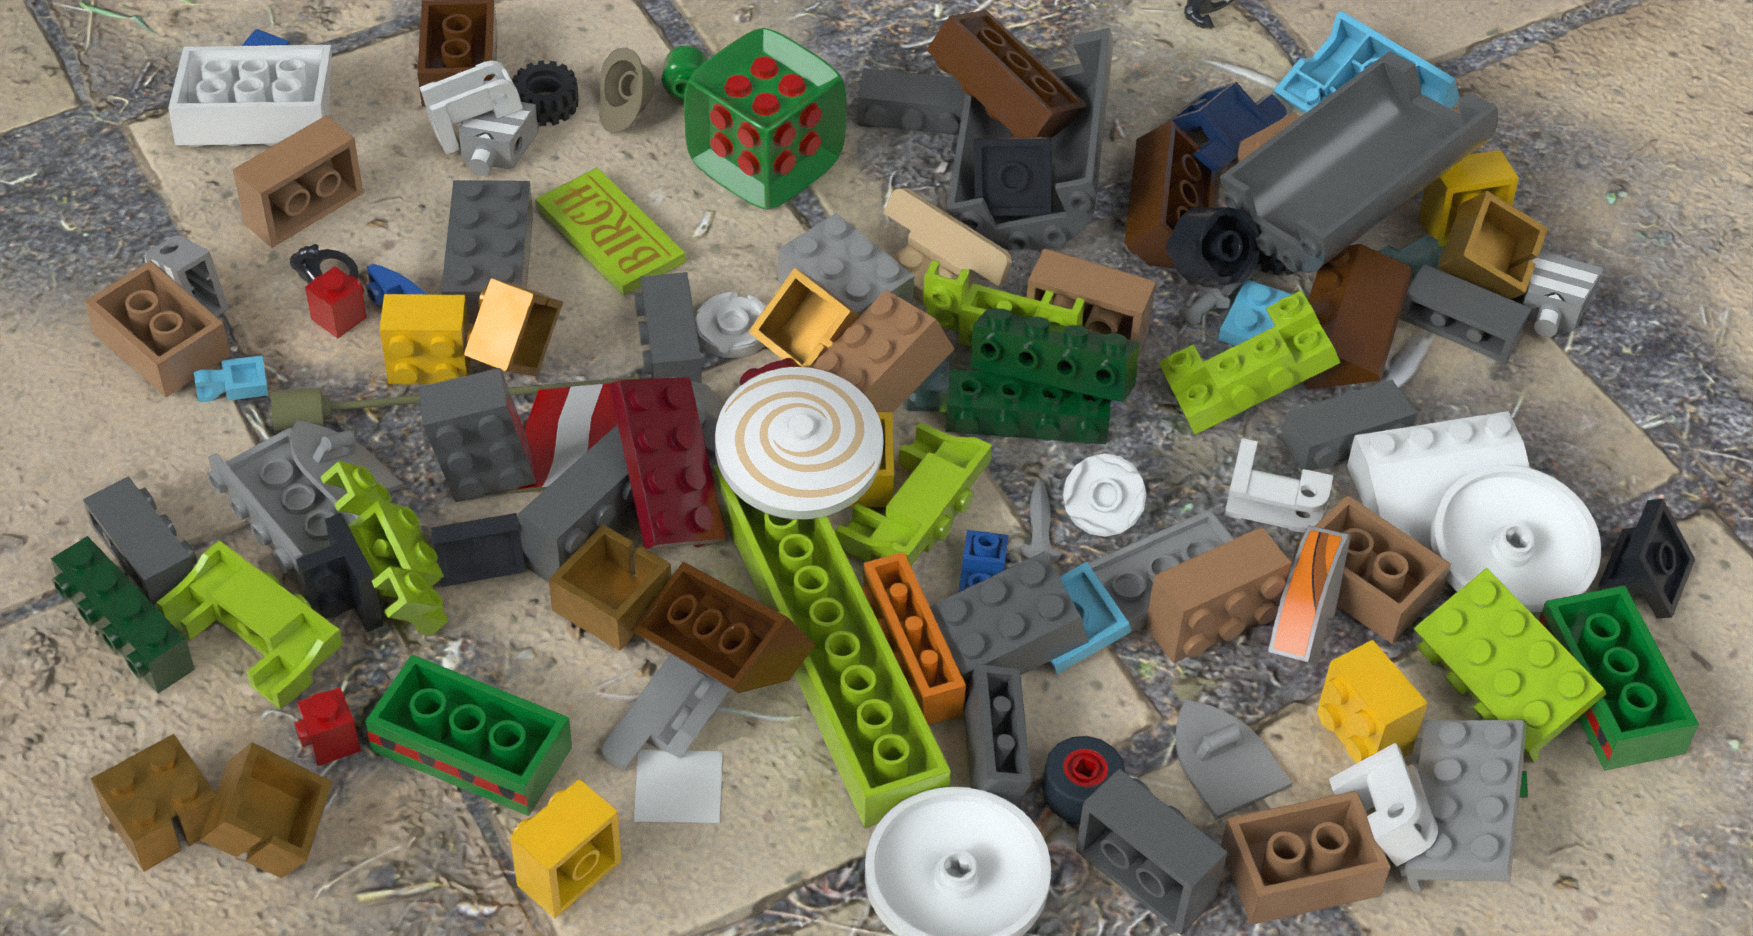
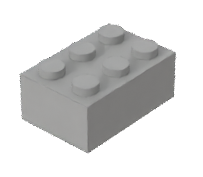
(845, 264)

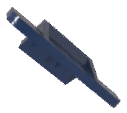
(1227, 119)

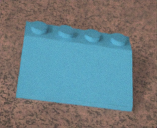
(1346, 54)

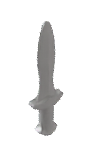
(1212, 297)
(1040, 520)

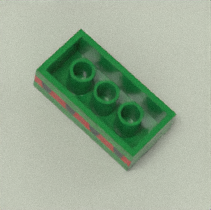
(1643, 705)
(469, 734)

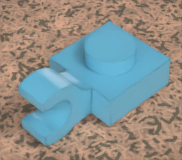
(238, 378)

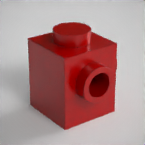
(336, 301)
(327, 726)

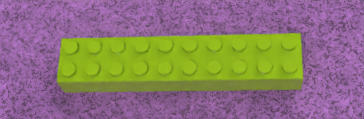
(851, 672)

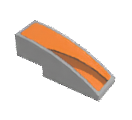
(1310, 595)

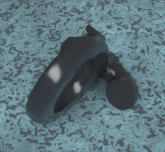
(1196, 7)
(309, 258)

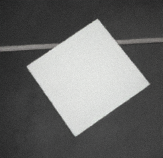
(678, 788)

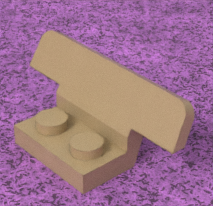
(943, 239)

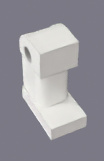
(466, 97)
(1275, 497)
(1398, 800)

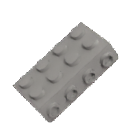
(276, 500)
(1473, 791)

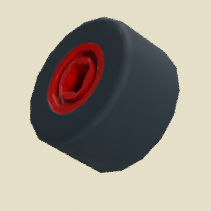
(1075, 772)

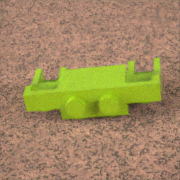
(959, 309)
(1253, 369)
(926, 502)
(392, 546)
(261, 614)

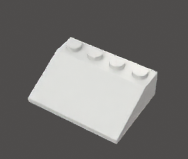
(249, 93)
(1410, 468)

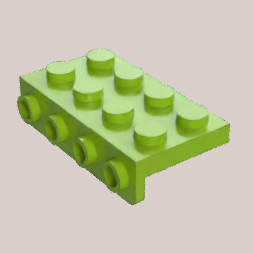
(1507, 661)

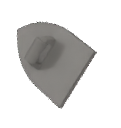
(319, 448)
(1225, 759)

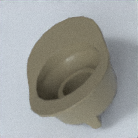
(624, 89)

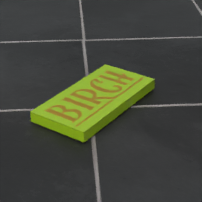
(610, 230)

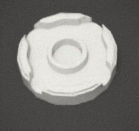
(725, 323)
(1104, 495)

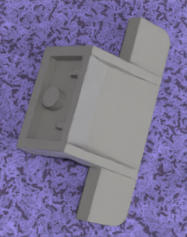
(665, 713)

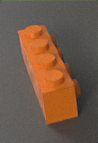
(914, 637)

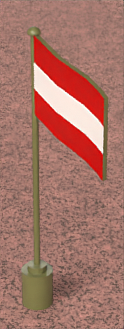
(560, 427)

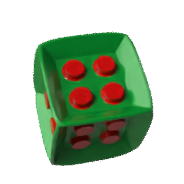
(765, 117)

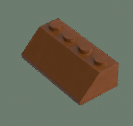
(1004, 76)
(1164, 188)
(1359, 308)
(723, 632)

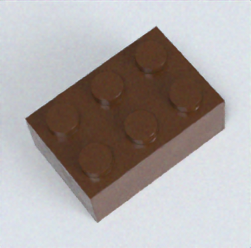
(455, 38)

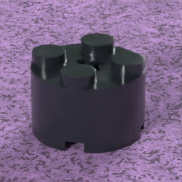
(1214, 245)

